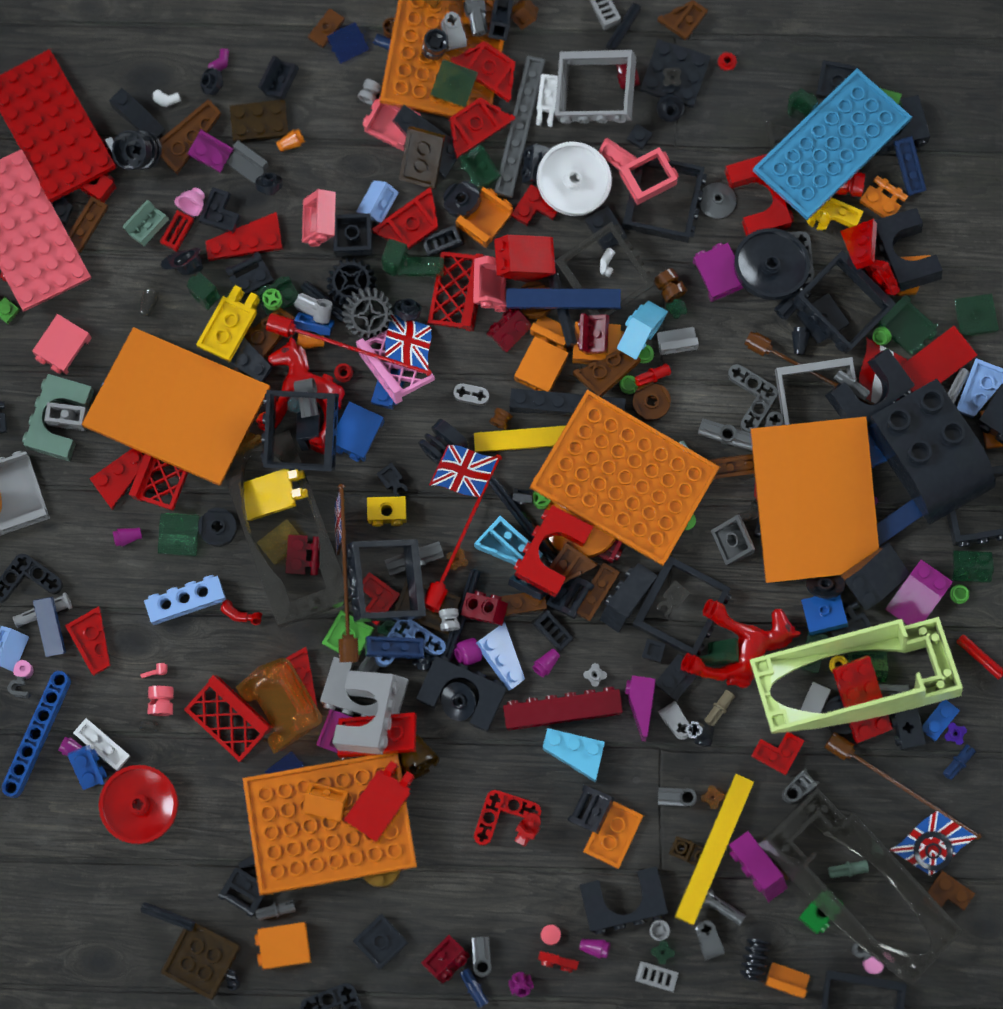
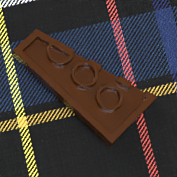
(180, 139)

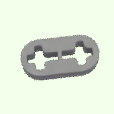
(470, 399)

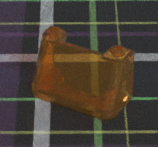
(283, 702)

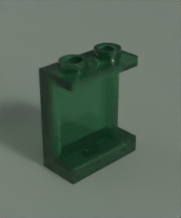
(908, 326)

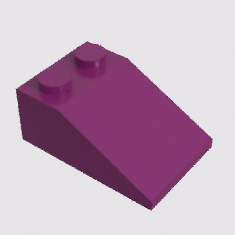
(919, 594)
(640, 700)

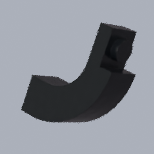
(500, 19)

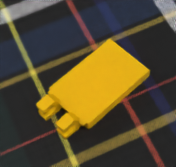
(229, 324)
(272, 493)

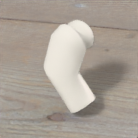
(164, 99)
(604, 262)

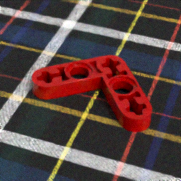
(502, 806)

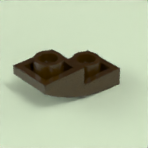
(686, 850)

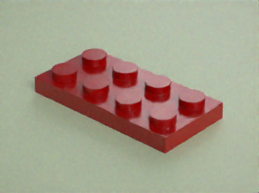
(857, 686)
(400, 736)

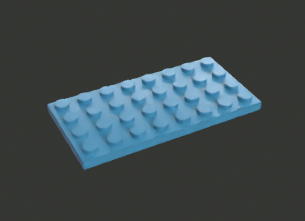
(832, 144)

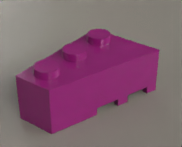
(758, 866)

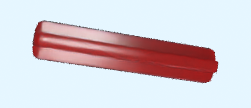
(980, 656)

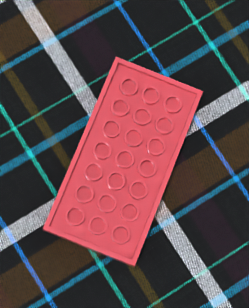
(33, 242)

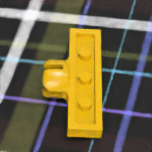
(835, 211)

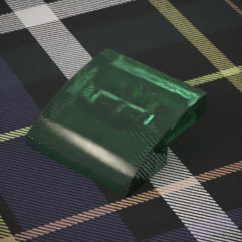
(178, 534)

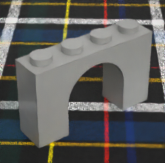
(336, 696)
(372, 736)

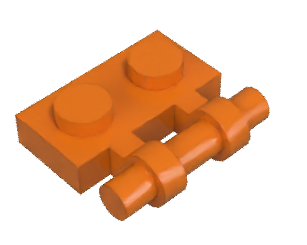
(880, 203)

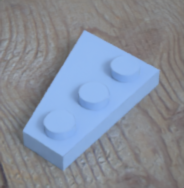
(979, 387)

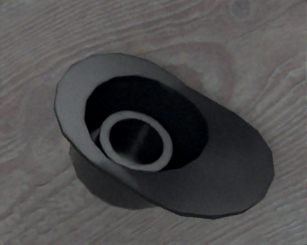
(184, 261)

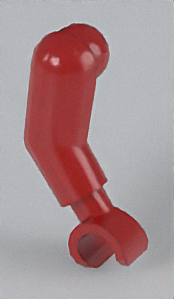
(237, 616)

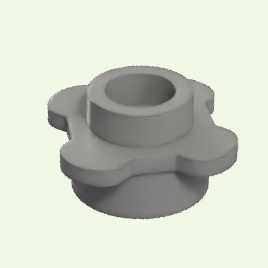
(600, 675)

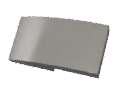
(816, 698)

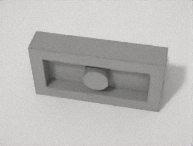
(677, 340)

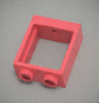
(639, 196)
(318, 217)

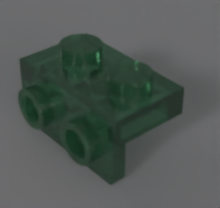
(802, 101)
(479, 167)
(972, 566)

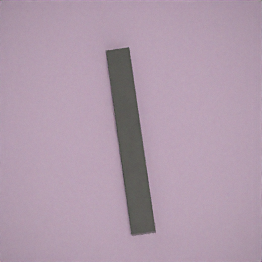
(519, 127)

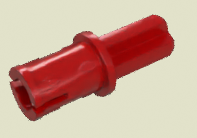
(652, 375)

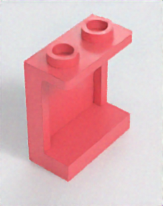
(382, 127)
(488, 287)
(60, 344)

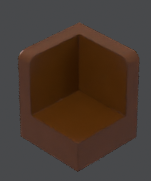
(524, 13)

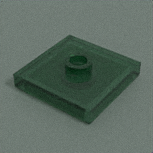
(454, 83)
(976, 315)

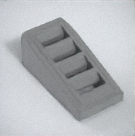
(611, 22)
(640, 972)

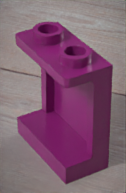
(718, 271)

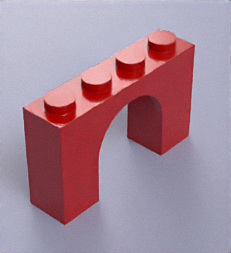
(776, 216)
(555, 523)

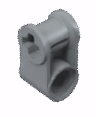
(454, 32)
(674, 717)

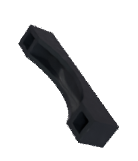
(550, 402)

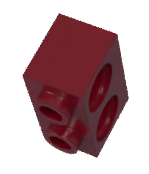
(483, 611)

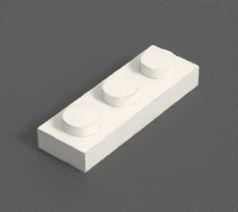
(102, 744)

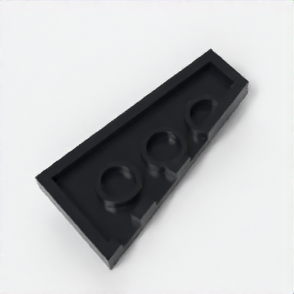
(407, 117)
(251, 362)

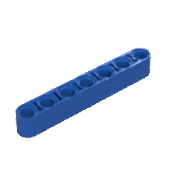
(36, 744)

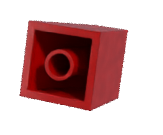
(524, 257)

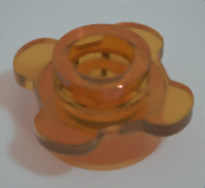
(461, 562)
(712, 802)

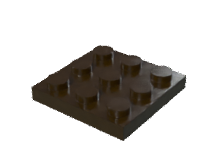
(200, 960)

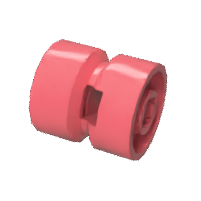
(160, 700)

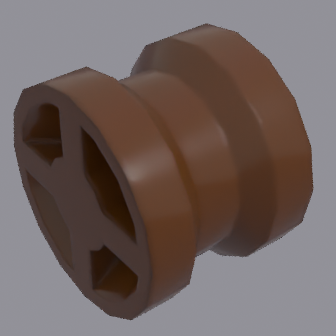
(500, 419)

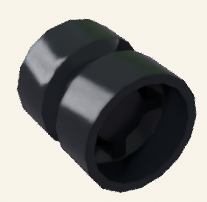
(434, 44)

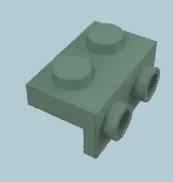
(145, 223)

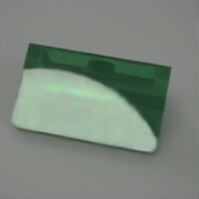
(721, 652)

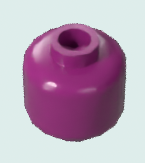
(468, 652)

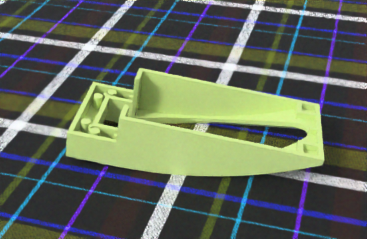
(883, 637)

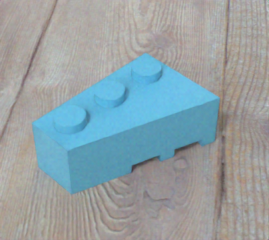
(640, 328)
(503, 542)
(576, 751)

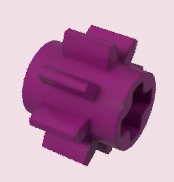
(520, 984)

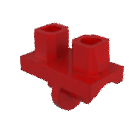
(528, 828)

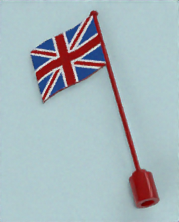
(405, 342)
(468, 475)

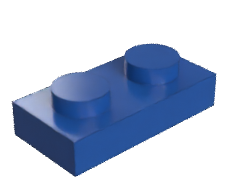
(306, 323)
(939, 719)

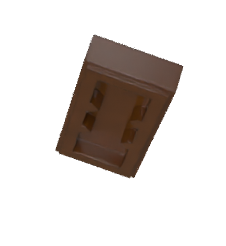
(327, 25)

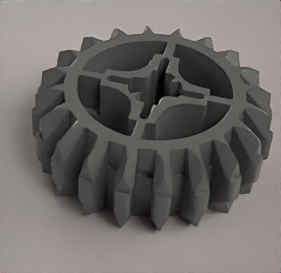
(382, 314)

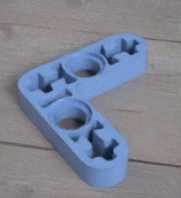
(412, 629)

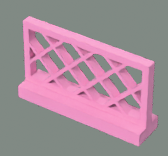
(383, 374)

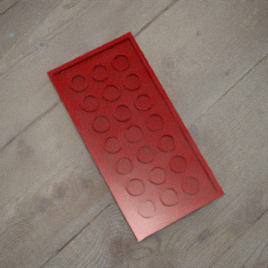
(52, 126)

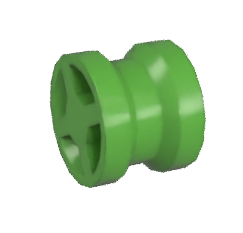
(270, 296)
(537, 498)

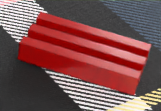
(163, 241)

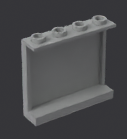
(20, 494)

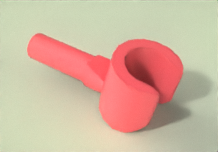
(161, 669)

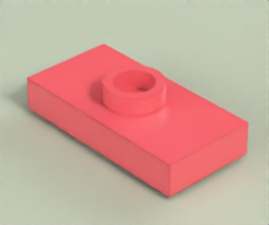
(615, 154)

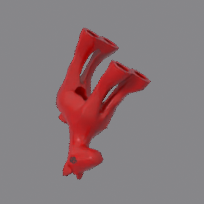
(296, 359)
(751, 644)

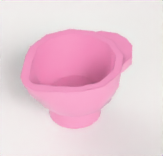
(191, 202)

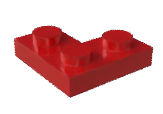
(530, 204)
(382, 595)
(781, 757)
(550, 959)

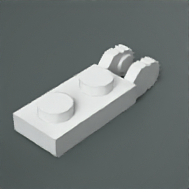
(547, 98)

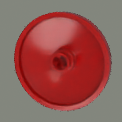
(138, 804)

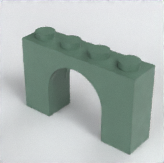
(55, 391)

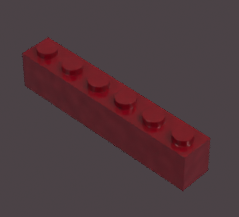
(562, 709)

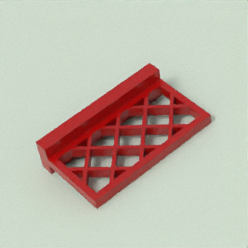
(470, 309)
(145, 476)
(236, 703)

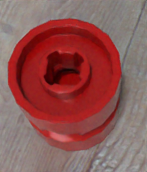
(853, 186)

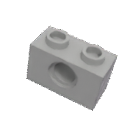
(65, 416)

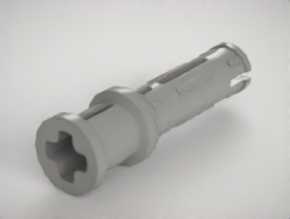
(29, 616)

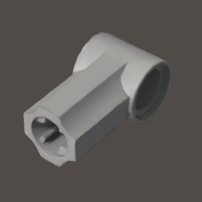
(319, 309)

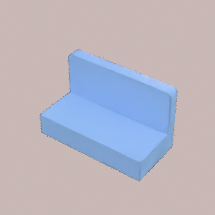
(378, 200)
(11, 647)

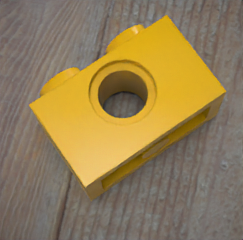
(376, 505)

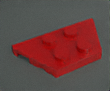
(493, 68)
(476, 124)
(410, 222)
(883, 276)

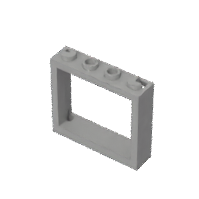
(594, 58)
(805, 368)

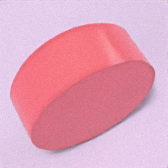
(550, 934)

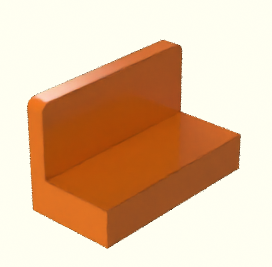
(548, 329)
(324, 801)
(787, 980)

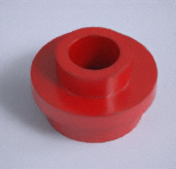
(727, 66)
(343, 367)

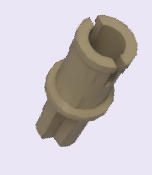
(719, 708)

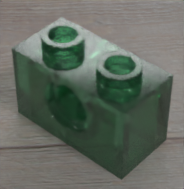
(394, 257)
(203, 290)

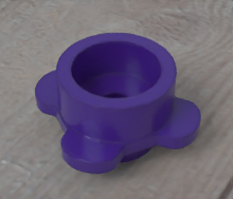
(960, 733)

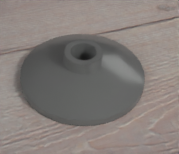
(714, 208)

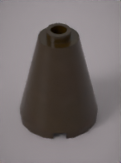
(418, 762)

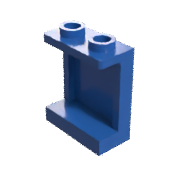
(357, 431)

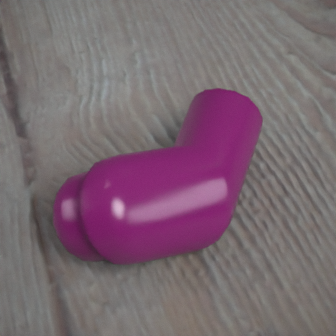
(222, 62)

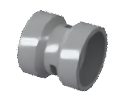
(369, 91)
(449, 619)
(659, 930)

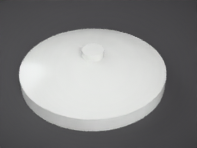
(574, 178)

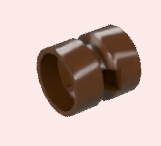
(669, 284)

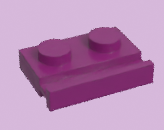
(210, 151)
(327, 734)

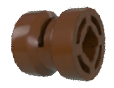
(388, 27)

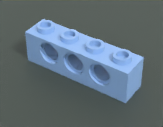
(215, 596)

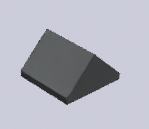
(733, 540)

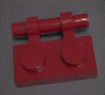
(296, 554)

